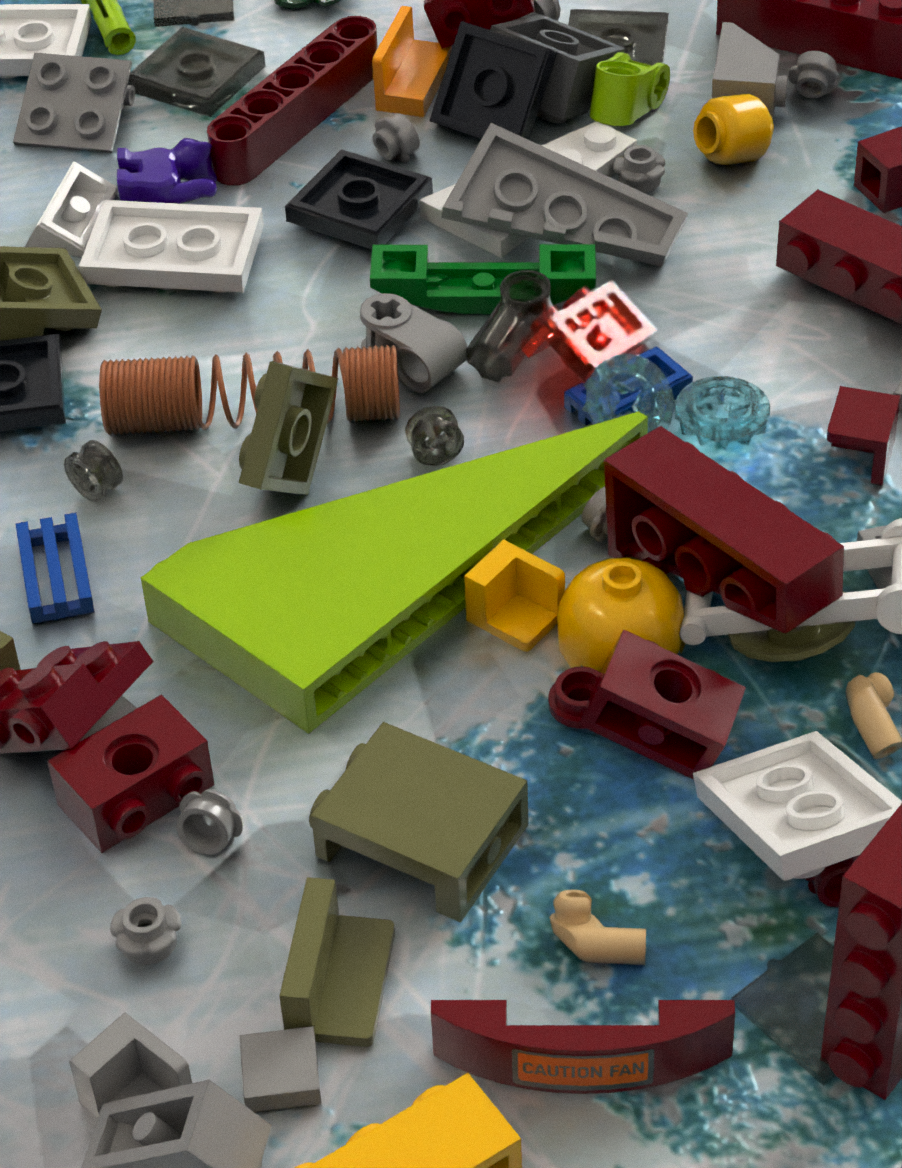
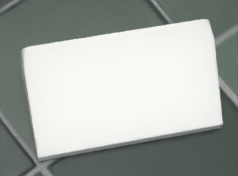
(72, 211)

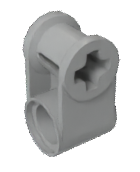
(425, 345)

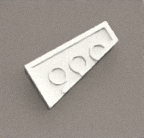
(591, 146)

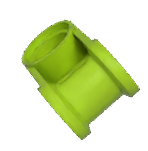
(627, 89)

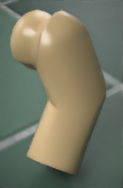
(867, 705)
(589, 938)

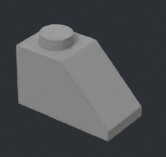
(748, 67)
(178, 1129)

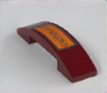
(583, 1057)

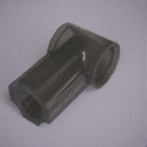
(499, 342)

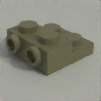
(42, 291)
(287, 429)

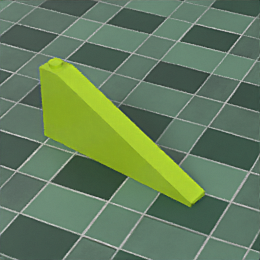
(348, 588)

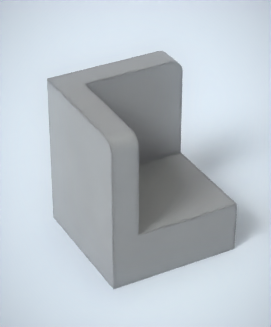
(125, 1064)

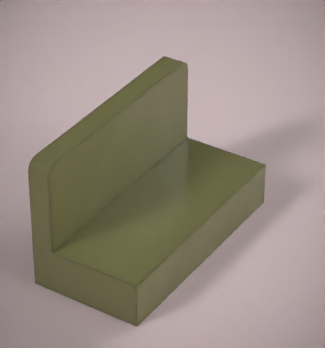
(335, 969)

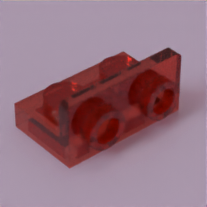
(590, 329)

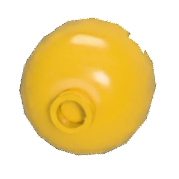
(613, 598)

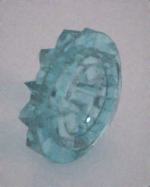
(628, 374)
(745, 406)

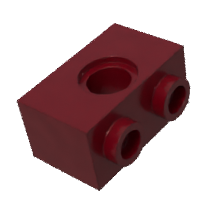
(662, 705)
(131, 773)

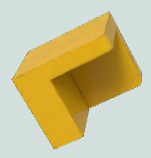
(514, 595)

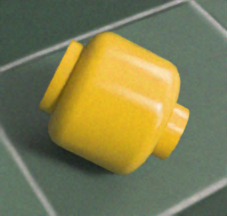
(733, 129)

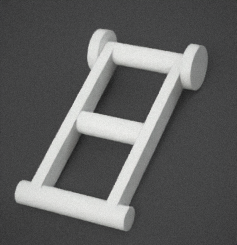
(882, 604)

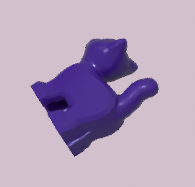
(158, 172)

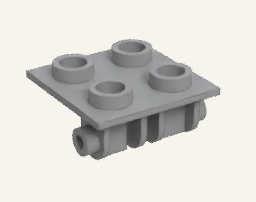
(74, 102)

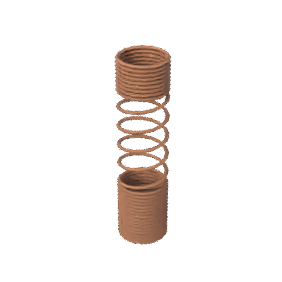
(169, 391)

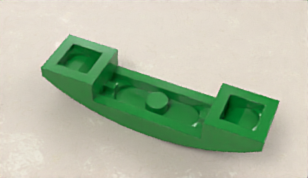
(475, 285)

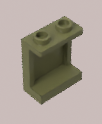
(423, 814)

